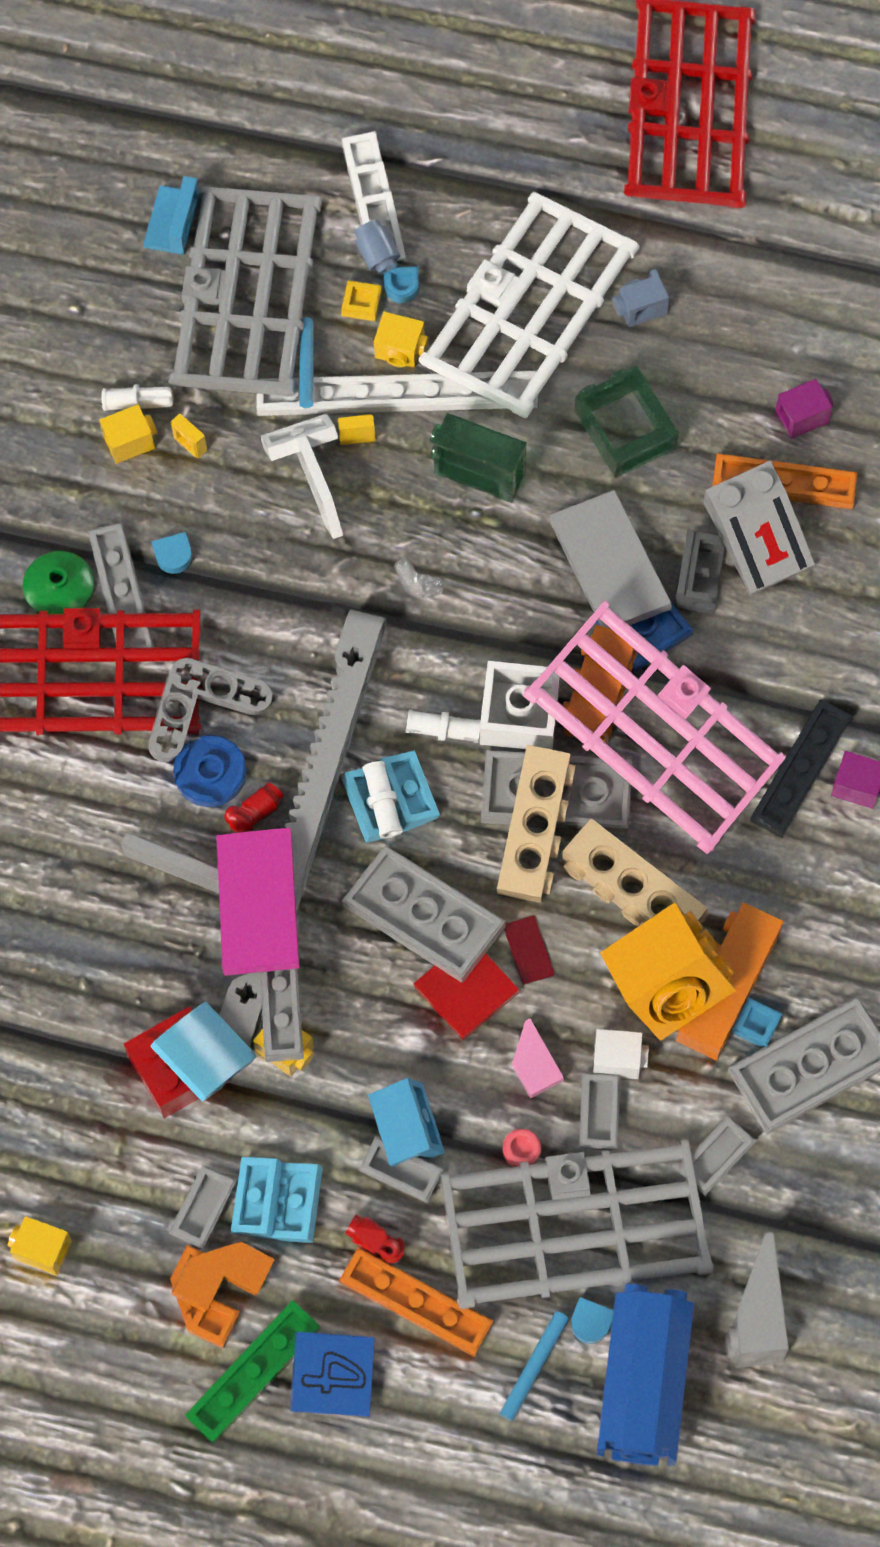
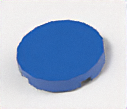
(210, 771)

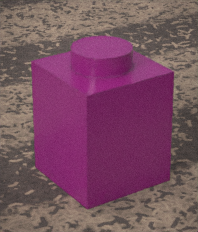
(804, 408)
(857, 780)

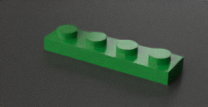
(250, 1373)

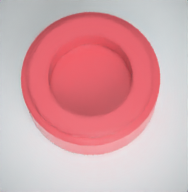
(521, 1146)

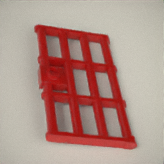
(662, 98)
(83, 644)

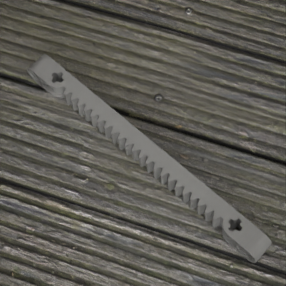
(358, 642)

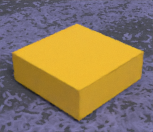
(361, 300)
(356, 429)
(188, 436)

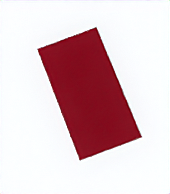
(528, 950)

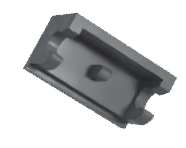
(700, 572)

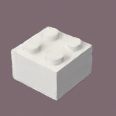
(507, 715)

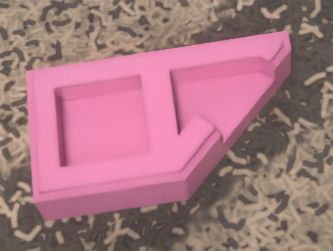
(534, 1062)

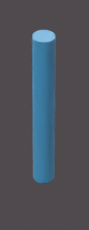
(306, 363)
(534, 1366)

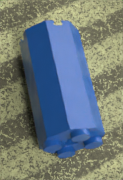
(645, 1376)

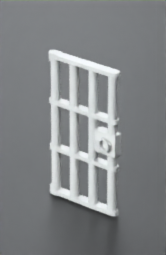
(505, 290)

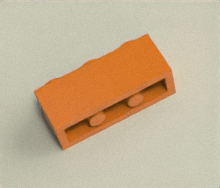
(601, 680)

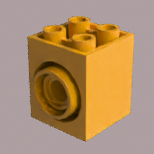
(669, 970)

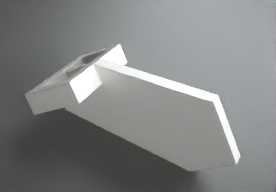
(300, 440)

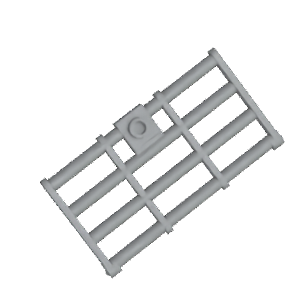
(218, 287)
(570, 1194)

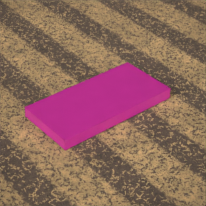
(257, 901)

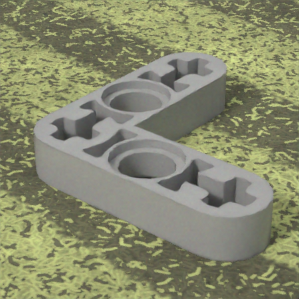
(189, 693)

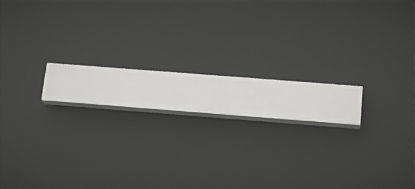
(390, 394)

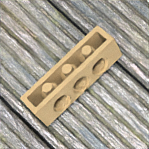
(537, 766)
(597, 844)

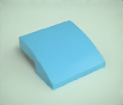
(406, 778)
(203, 1051)
(276, 1200)

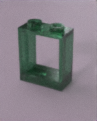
(641, 450)
(478, 457)

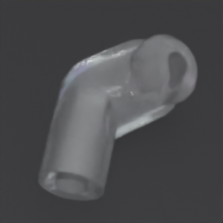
(417, 584)

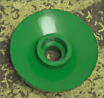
(71, 592)

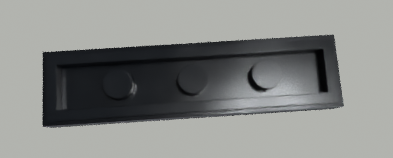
(801, 768)

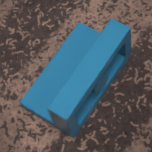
(173, 217)
(406, 1121)

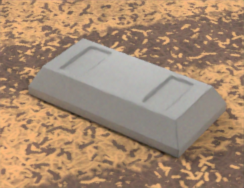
(599, 1111)
(718, 1154)
(413, 1177)
(202, 1206)

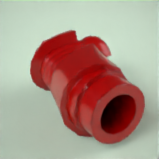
(253, 809)
(373, 1238)

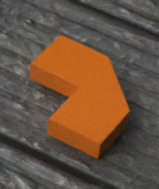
(235, 1263)
(215, 1323)

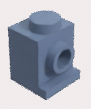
(642, 300)

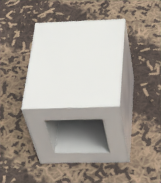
(619, 1053)

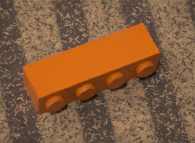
(746, 950)

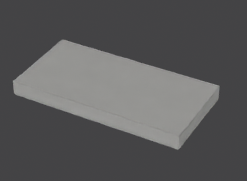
(610, 559)
(595, 792)
(424, 913)
(809, 1065)

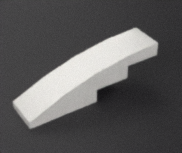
(371, 184)

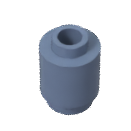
(377, 247)

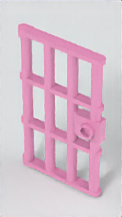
(673, 705)

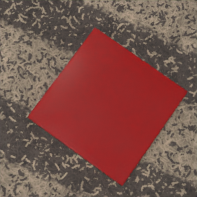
(468, 1003)

